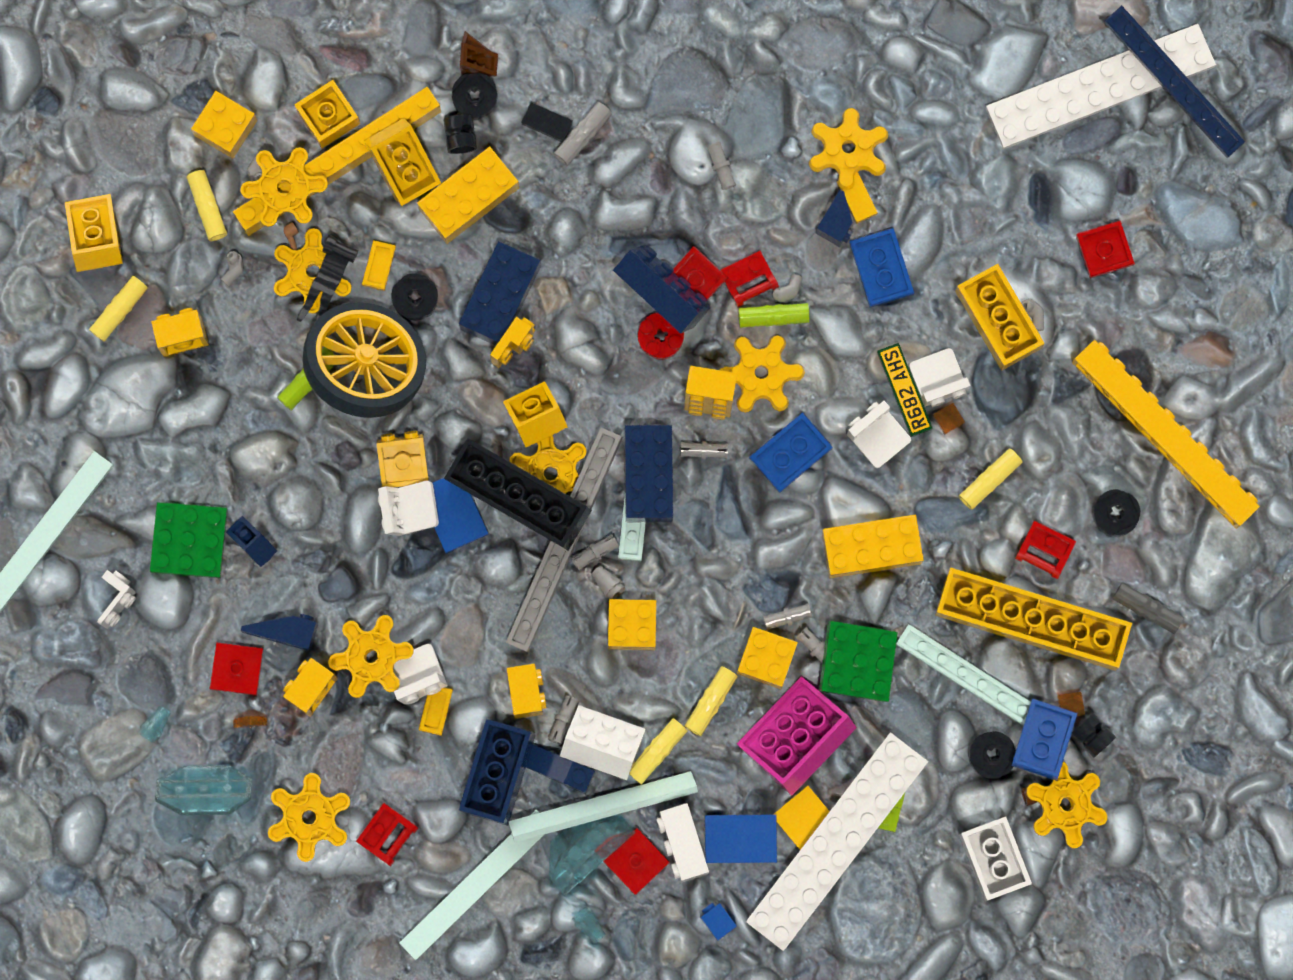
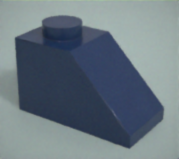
(836, 222)
(251, 541)

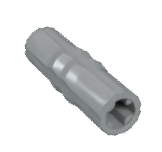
(582, 133)

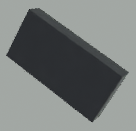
(547, 122)

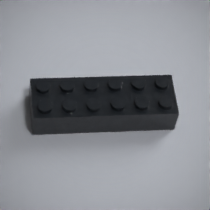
(518, 494)

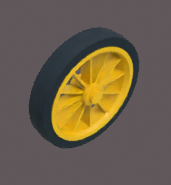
(364, 360)

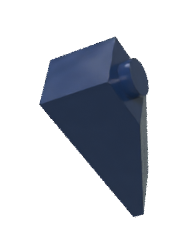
(290, 631)
(560, 769)

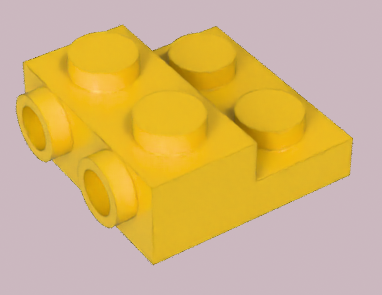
(516, 338)
(402, 459)

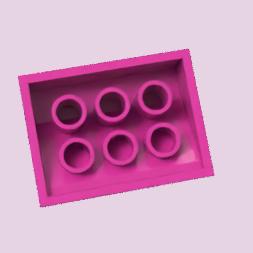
(797, 735)

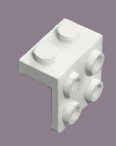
(939, 378)
(878, 434)
(408, 508)
(122, 600)
(419, 675)

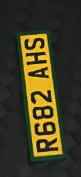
(904, 390)

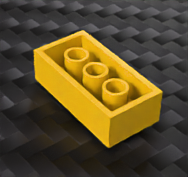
(468, 195)
(999, 317)
(710, 392)
(872, 546)

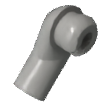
(254, 170)
(235, 266)
(788, 292)
(1036, 312)

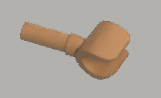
(290, 231)

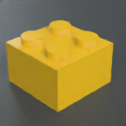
(327, 114)
(224, 124)
(179, 332)
(535, 414)
(632, 624)
(767, 658)
(309, 687)
(525, 692)

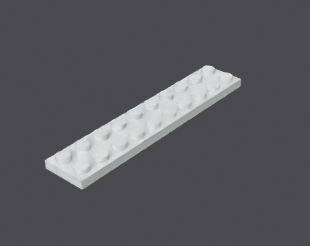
(1093, 89)
(837, 841)

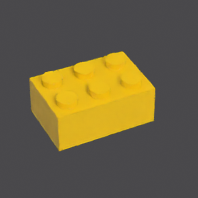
(402, 162)

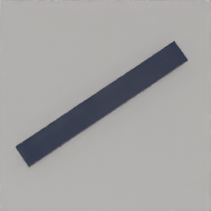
(1174, 81)

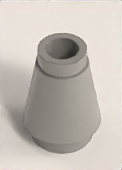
(608, 583)

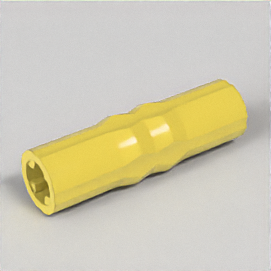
(206, 205)
(118, 308)
(990, 479)
(711, 701)
(657, 750)

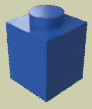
(717, 920)

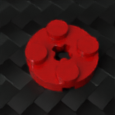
(653, 346)

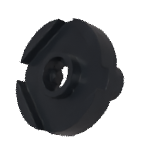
(474, 83)
(405, 288)
(1111, 525)
(979, 758)

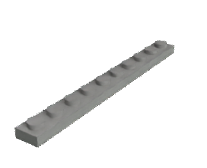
(556, 557)

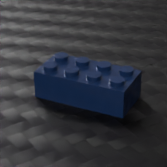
(662, 288)
(499, 293)
(648, 473)
(497, 772)

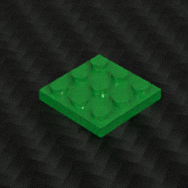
(188, 540)
(858, 661)

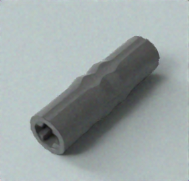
(1148, 608)

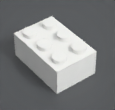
(602, 742)
(682, 843)
(995, 859)

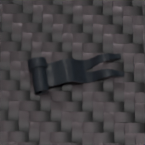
(329, 275)

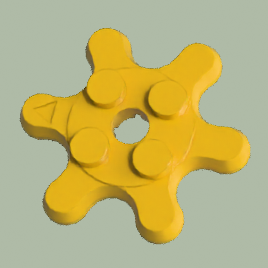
(848, 163)
(276, 173)
(297, 265)
(778, 373)
(550, 457)
(360, 645)
(309, 800)
(1081, 806)

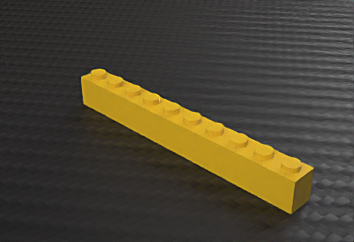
(347, 153)
(1166, 434)

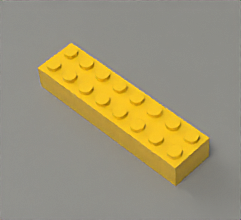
(1033, 619)

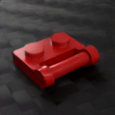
(746, 271)
(1048, 542)
(379, 831)

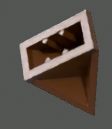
(476, 57)

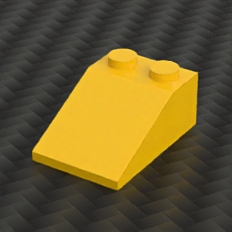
(93, 233)

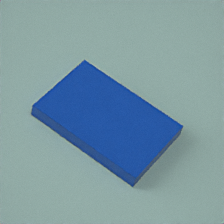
(881, 267)
(790, 452)
(457, 516)
(1044, 739)
(741, 838)

